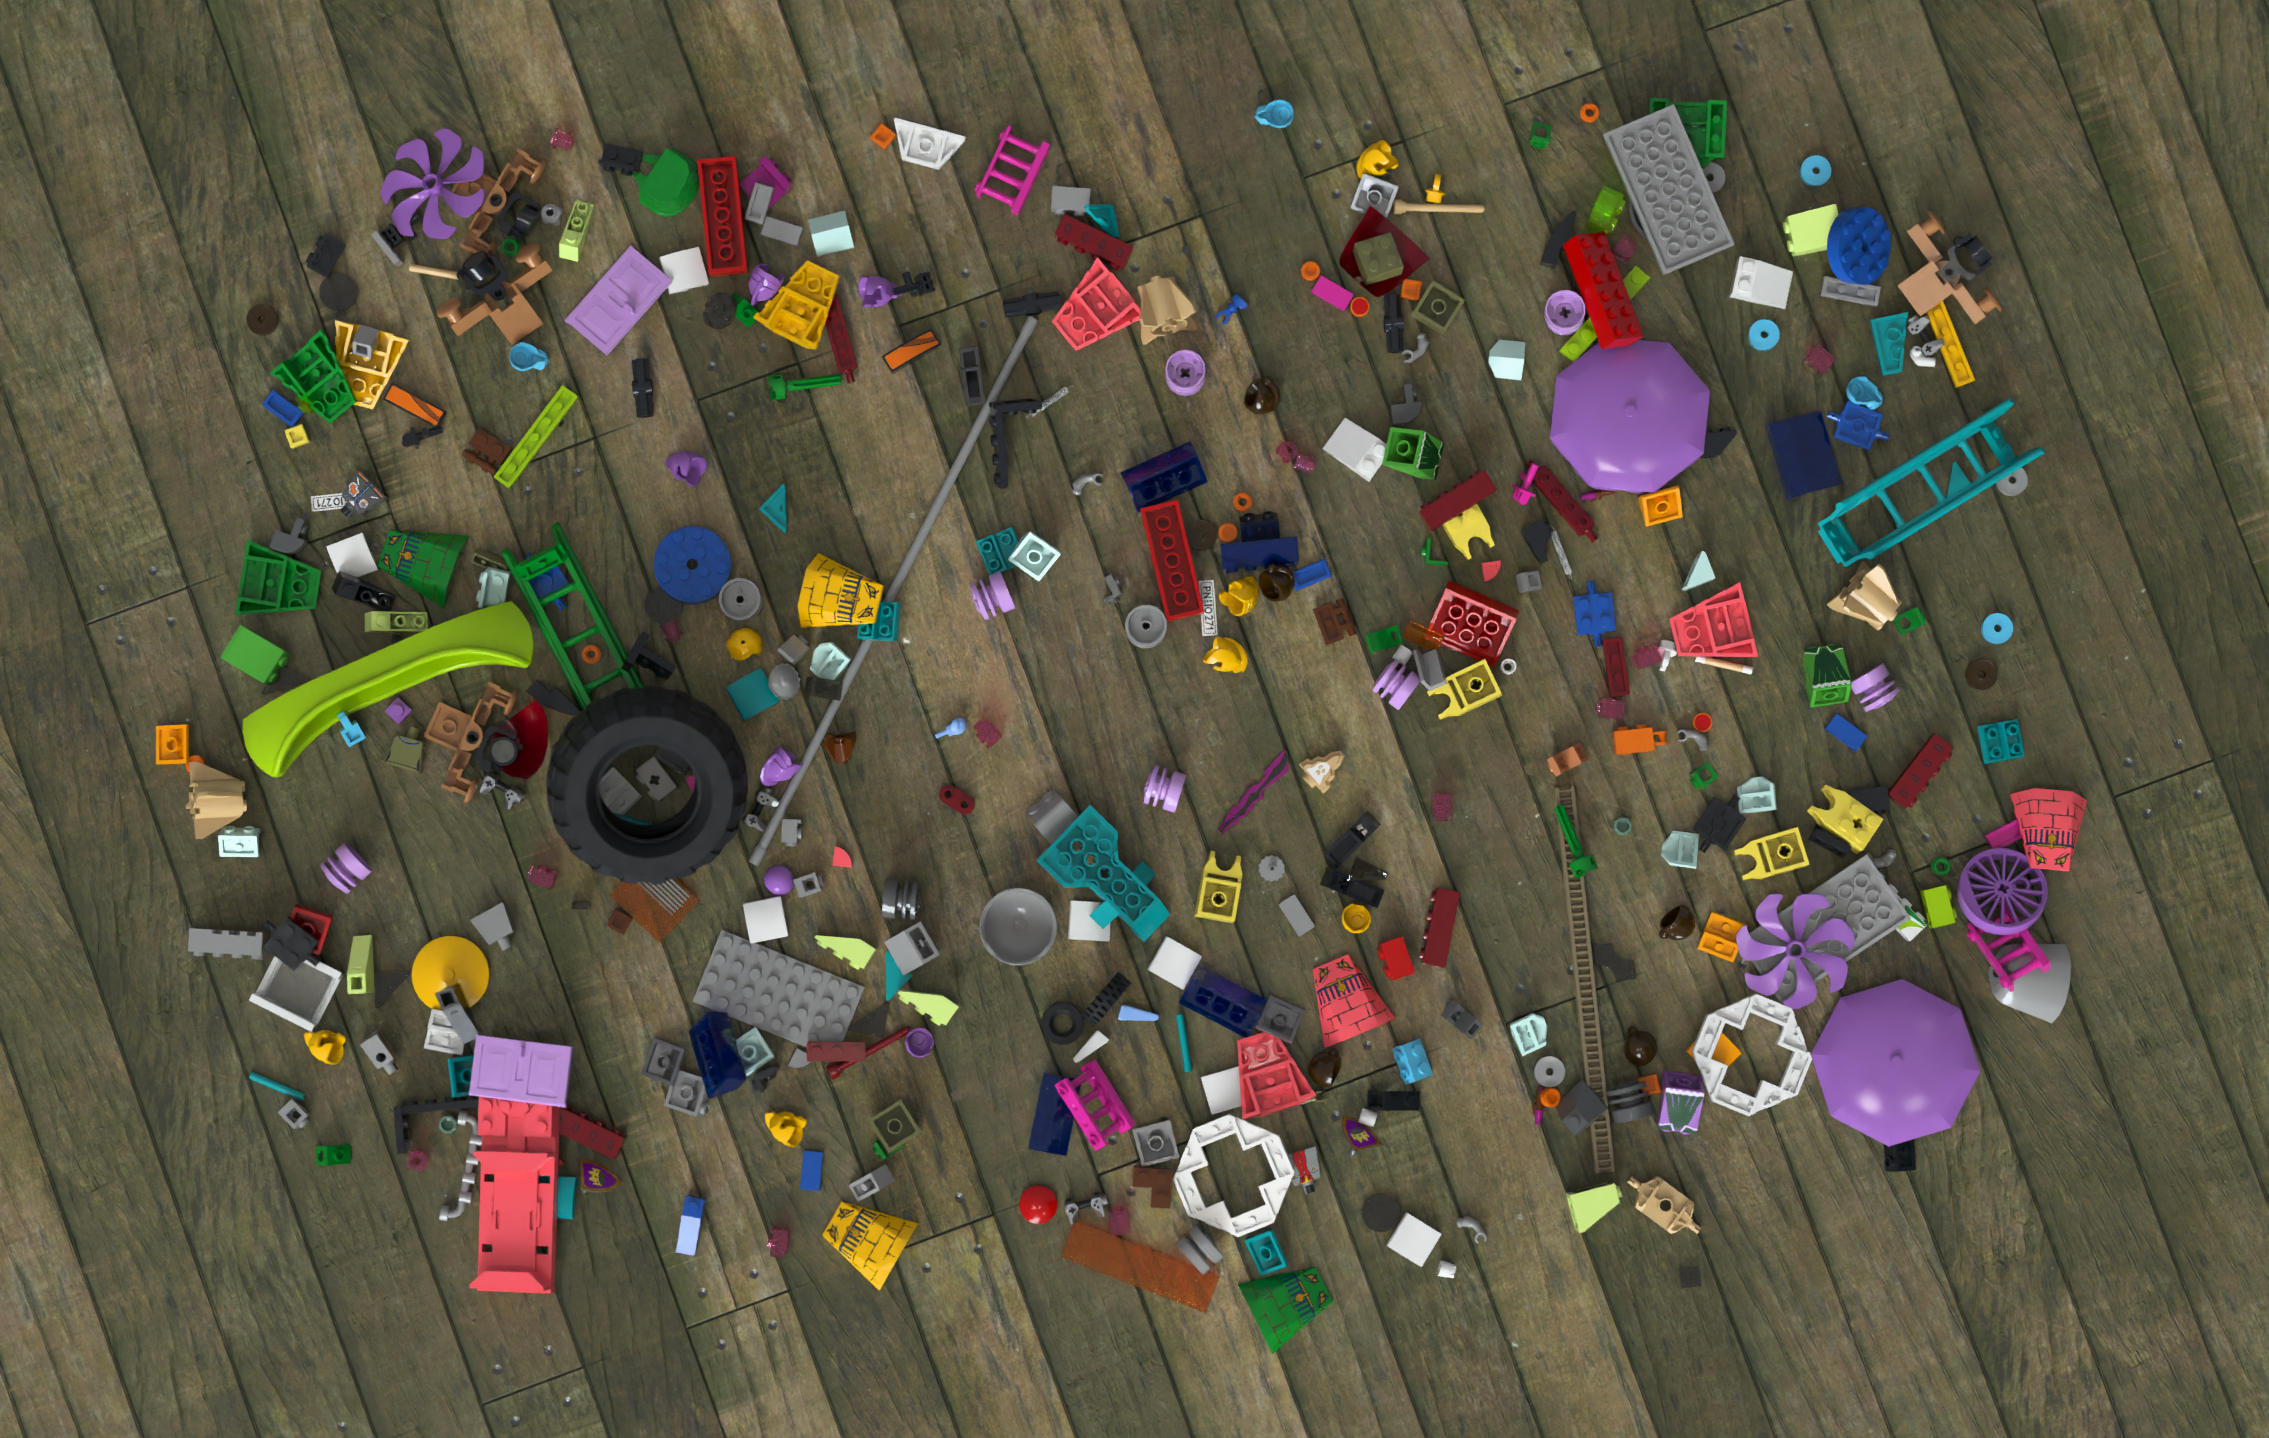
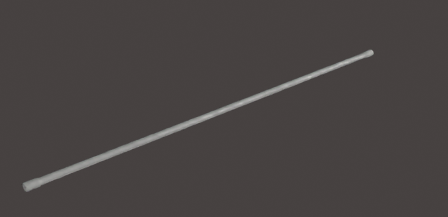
(1026, 332)

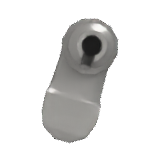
(1421, 348)
(1079, 483)
(1697, 736)
(1885, 860)
(1468, 1221)

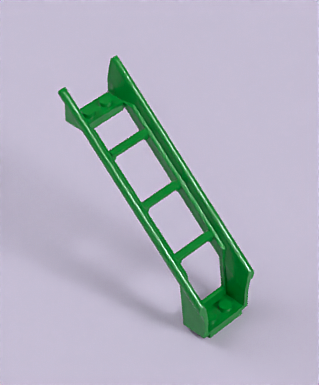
(543, 562)

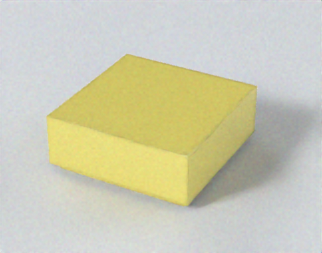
(297, 436)

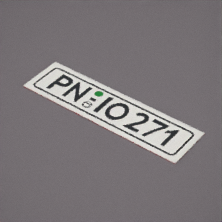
(327, 502)
(1209, 618)

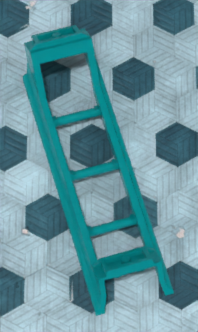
(1838, 537)

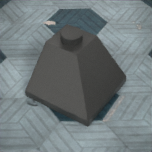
(1580, 1108)

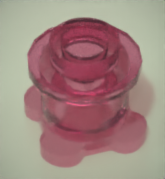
(562, 140)
(1287, 457)
(1304, 463)
(671, 630)
(411, 1164)

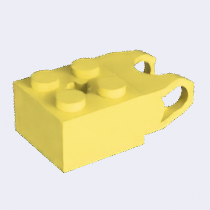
(1467, 526)
(1461, 694)
(1842, 816)
(1767, 854)
(1221, 883)

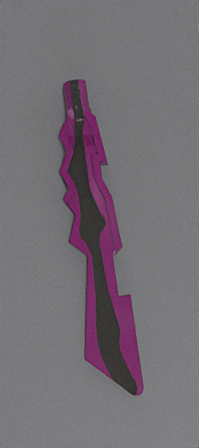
(1254, 794)

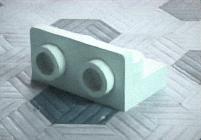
(493, 587)
(239, 842)

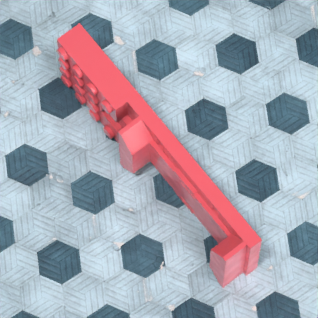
(516, 1209)

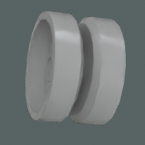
(748, 608)
(1149, 615)
(1202, 1247)

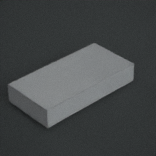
(759, 203)
(781, 231)
(386, 247)
(1296, 915)

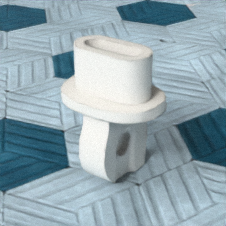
(1666, 650)

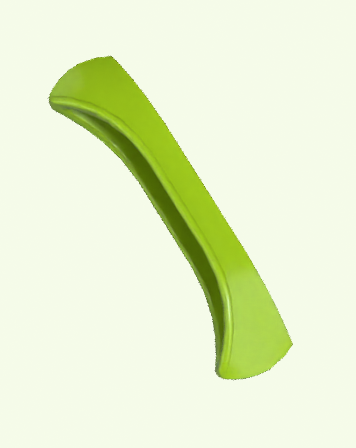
(292, 721)

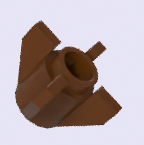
(840, 746)

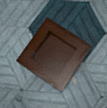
(619, 921)

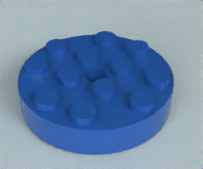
(1858, 245)
(676, 553)

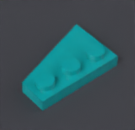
(1889, 340)

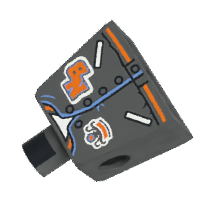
(361, 496)

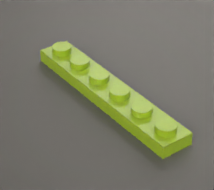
(1586, 334)
(536, 437)

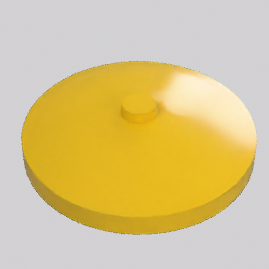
(447, 963)

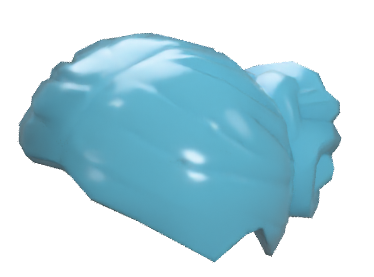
(1276, 113)
(526, 356)
(1864, 392)

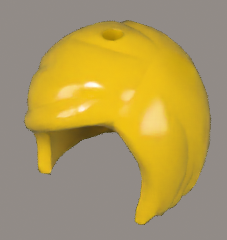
(752, 644)

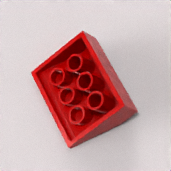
(1472, 623)

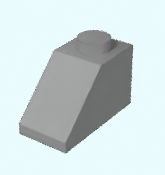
(794, 649)
(871, 1182)

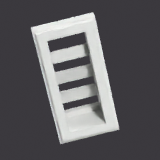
(1095, 1042)

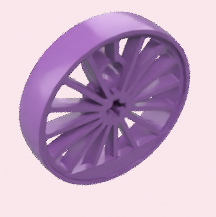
(1973, 911)

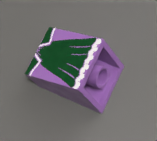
(1680, 1102)

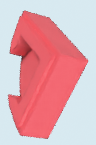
(1490, 569)
(841, 858)

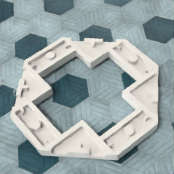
(1714, 1071)
(1249, 1136)

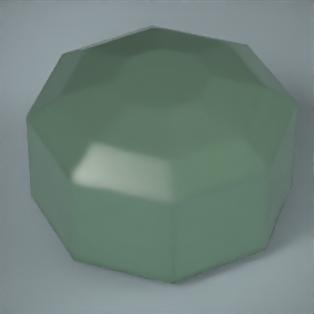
(1622, 826)
(448, 1124)

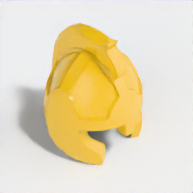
(1376, 160)
(1241, 596)
(1228, 654)
(326, 1045)
(786, 1127)

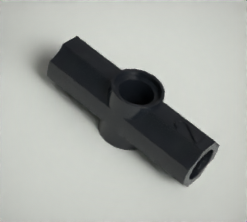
(1032, 304)
(1393, 323)
(642, 388)

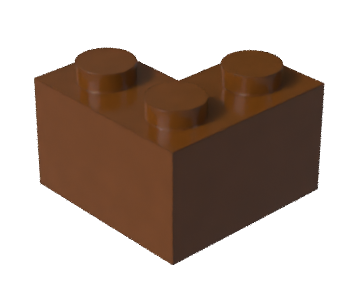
(1159, 1180)

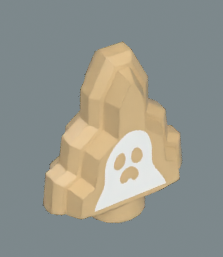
(1321, 770)

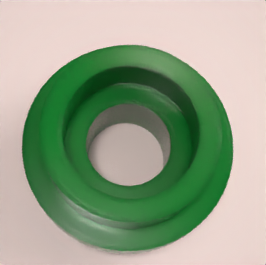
(506, 243)
(1946, 866)

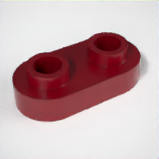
(956, 799)

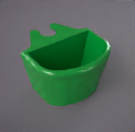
(670, 183)

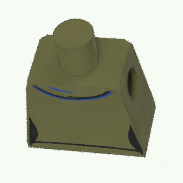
(407, 751)

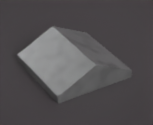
(1374, 193)
(1280, 1019)
(663, 1061)
(1155, 1143)

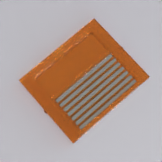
(656, 906)

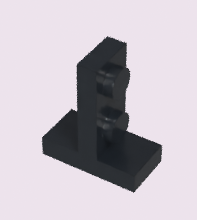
(648, 659)
(1393, 1100)

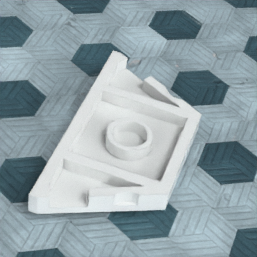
(926, 144)

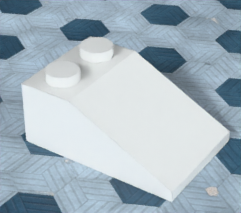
(1760, 283)
(1356, 449)

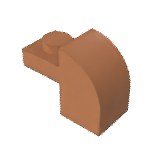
(1567, 759)

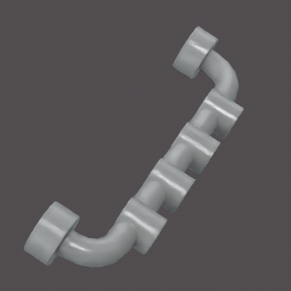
(468, 1177)

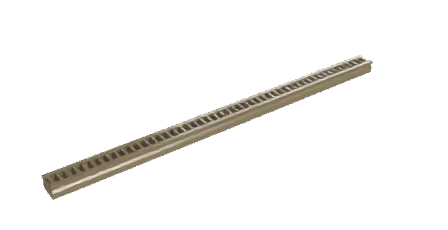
(1585, 987)

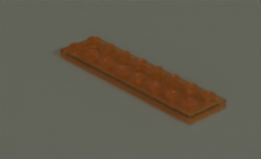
(1139, 1266)

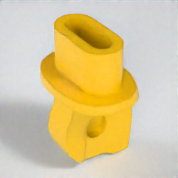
(1434, 194)

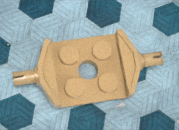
(1653, 1193)

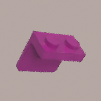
(768, 175)

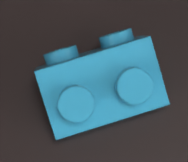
(1412, 1061)

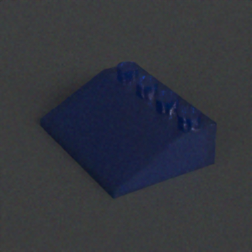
(1803, 455)

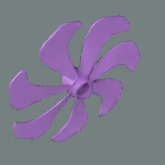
(461, 205)
(1830, 930)

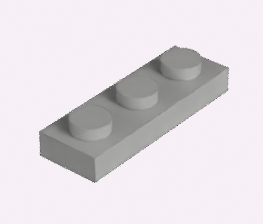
(1855, 293)

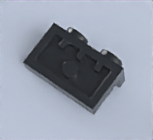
(621, 159)
(325, 255)
(1259, 526)
(1822, 838)
(767, 1074)
(1900, 1157)

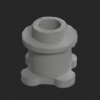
(555, 218)

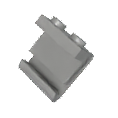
(1051, 815)

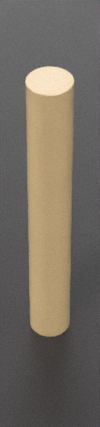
(433, 271)

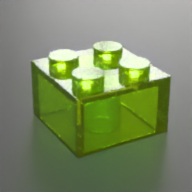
(1606, 207)

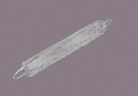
(1053, 401)
(1563, 553)

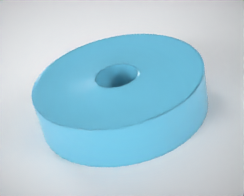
(1819, 163)
(1769, 328)
(2003, 622)

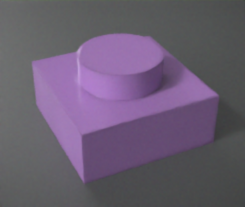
(398, 711)

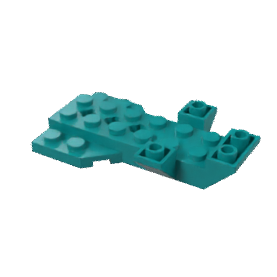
(1123, 890)

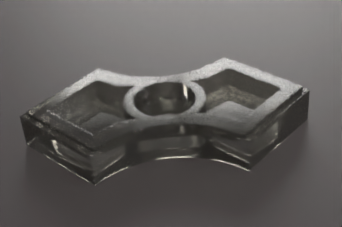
(1606, 956)

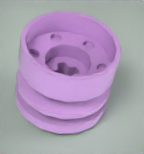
(1570, 303)
(1185, 362)
(992, 596)
(1396, 684)
(1874, 687)
(1164, 788)
(345, 868)

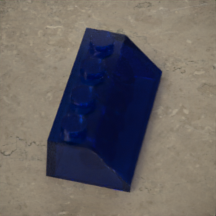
(1164, 476)
(1259, 554)
(1223, 1001)
(717, 1054)
(1052, 1118)

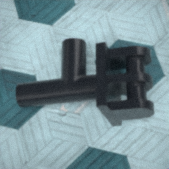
(391, 237)
(919, 284)
(412, 439)

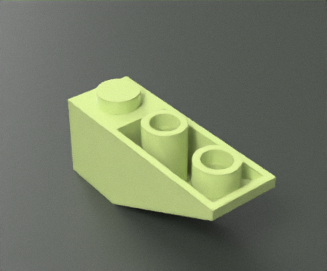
(576, 231)
(395, 622)
(853, 949)
(361, 966)
(933, 1004)

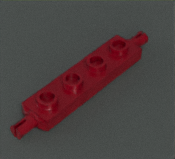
(840, 340)
(1563, 502)

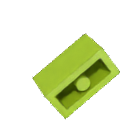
(1938, 906)

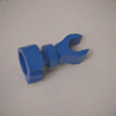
(1237, 302)

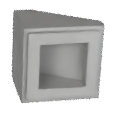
(1528, 581)

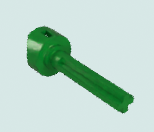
(780, 386)
(1582, 862)

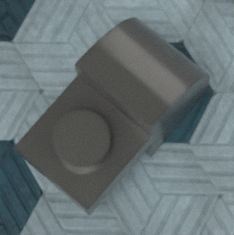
(1406, 413)
(291, 543)
(1461, 1019)

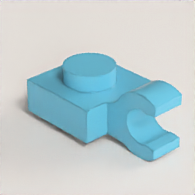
(350, 731)

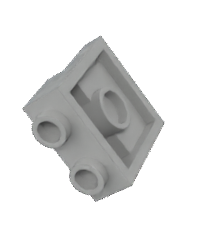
(688, 1095)

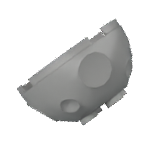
(1018, 926)

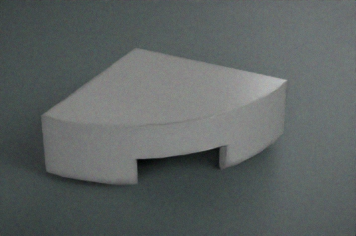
(799, 1059)

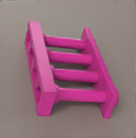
(1024, 186)
(2028, 945)
(1107, 1095)

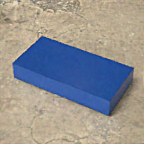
(283, 408)
(1311, 574)
(1845, 732)
(811, 1170)

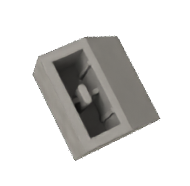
(911, 948)

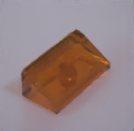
(1422, 636)

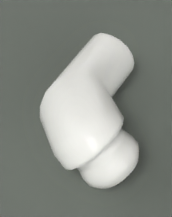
(1919, 359)

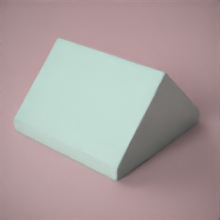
(831, 233)
(1034, 555)
(1700, 572)
(753, 1050)

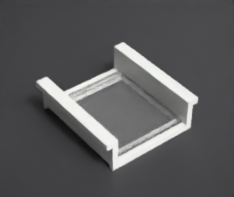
(297, 994)

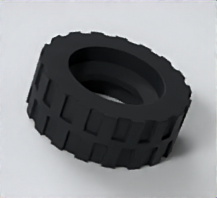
(1077, 1023)

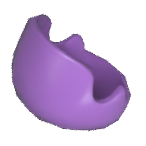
(779, 880)
(919, 1042)

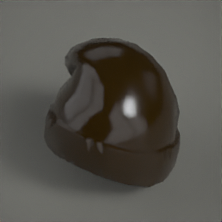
(1262, 396)
(1276, 582)
(1677, 923)
(1640, 1047)
(1325, 1067)

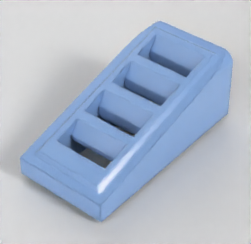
(1131, 1013)

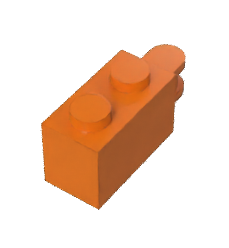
(1636, 740)

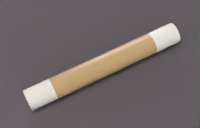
(1724, 664)

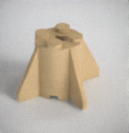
(1164, 309)
(1868, 597)
(214, 799)

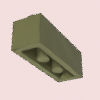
(487, 560)

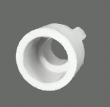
(1403, 655)
(1508, 661)
(1368, 1117)
(1446, 1269)

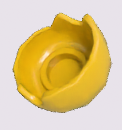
(1356, 918)

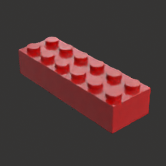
(723, 216)
(1603, 290)
(1172, 561)

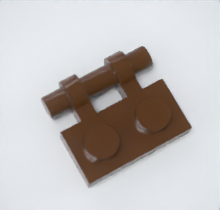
(489, 446)
(1329, 624)

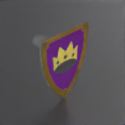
(1358, 1136)
(596, 1177)

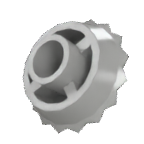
(784, 681)

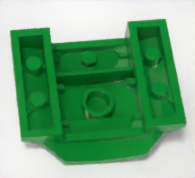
(1703, 124)

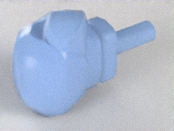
(957, 727)

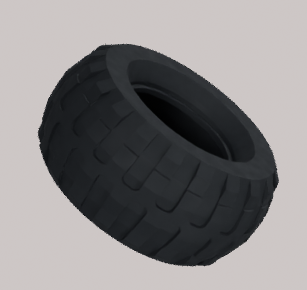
(662, 849)

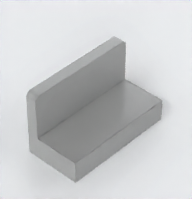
(1430, 669)

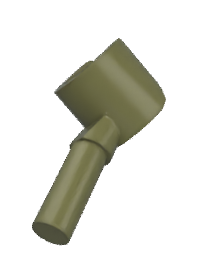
(1317, 1098)

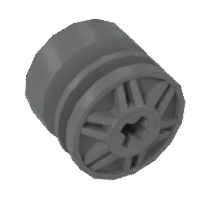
(900, 898)
(1630, 1102)

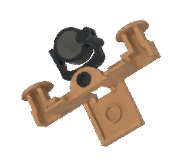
(455, 728)

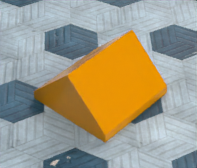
(1661, 506)

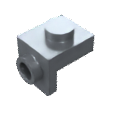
(1113, 584)

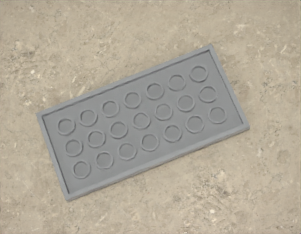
(1668, 189)
(1856, 897)
(777, 992)

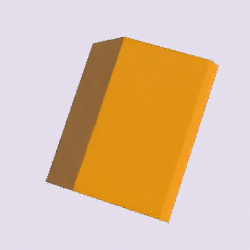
(172, 744)

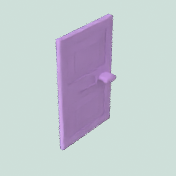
(618, 300)
(521, 1071)

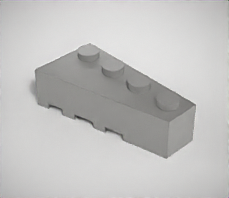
(228, 942)

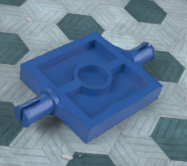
(1858, 425)
(548, 583)
(1594, 613)

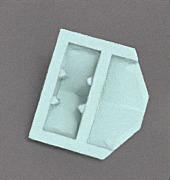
(1507, 359)
(829, 661)
(1756, 796)
(1681, 849)
(1529, 1033)

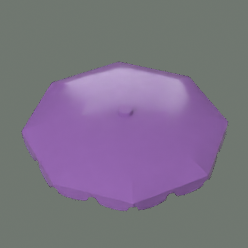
(1630, 416)
(1895, 1062)

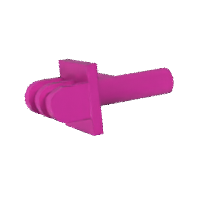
(1522, 492)

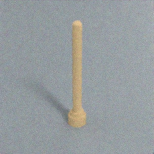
(1401, 207)

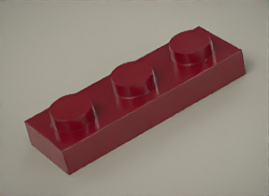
(1615, 667)
(836, 1051)

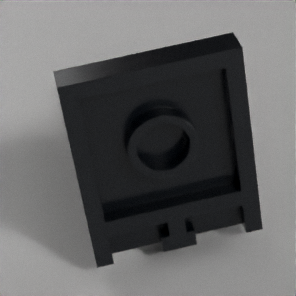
(997, 410)
(401, 1123)

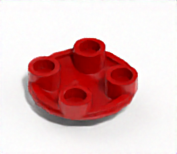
(1038, 1204)

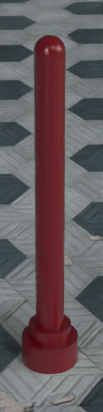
(836, 1069)

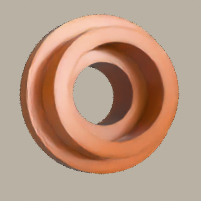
(1592, 107)
(1242, 495)
(585, 654)

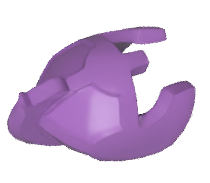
(763, 285)
(876, 291)
(687, 466)
(779, 767)

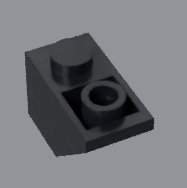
(1717, 442)

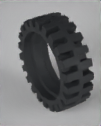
(1106, 999)

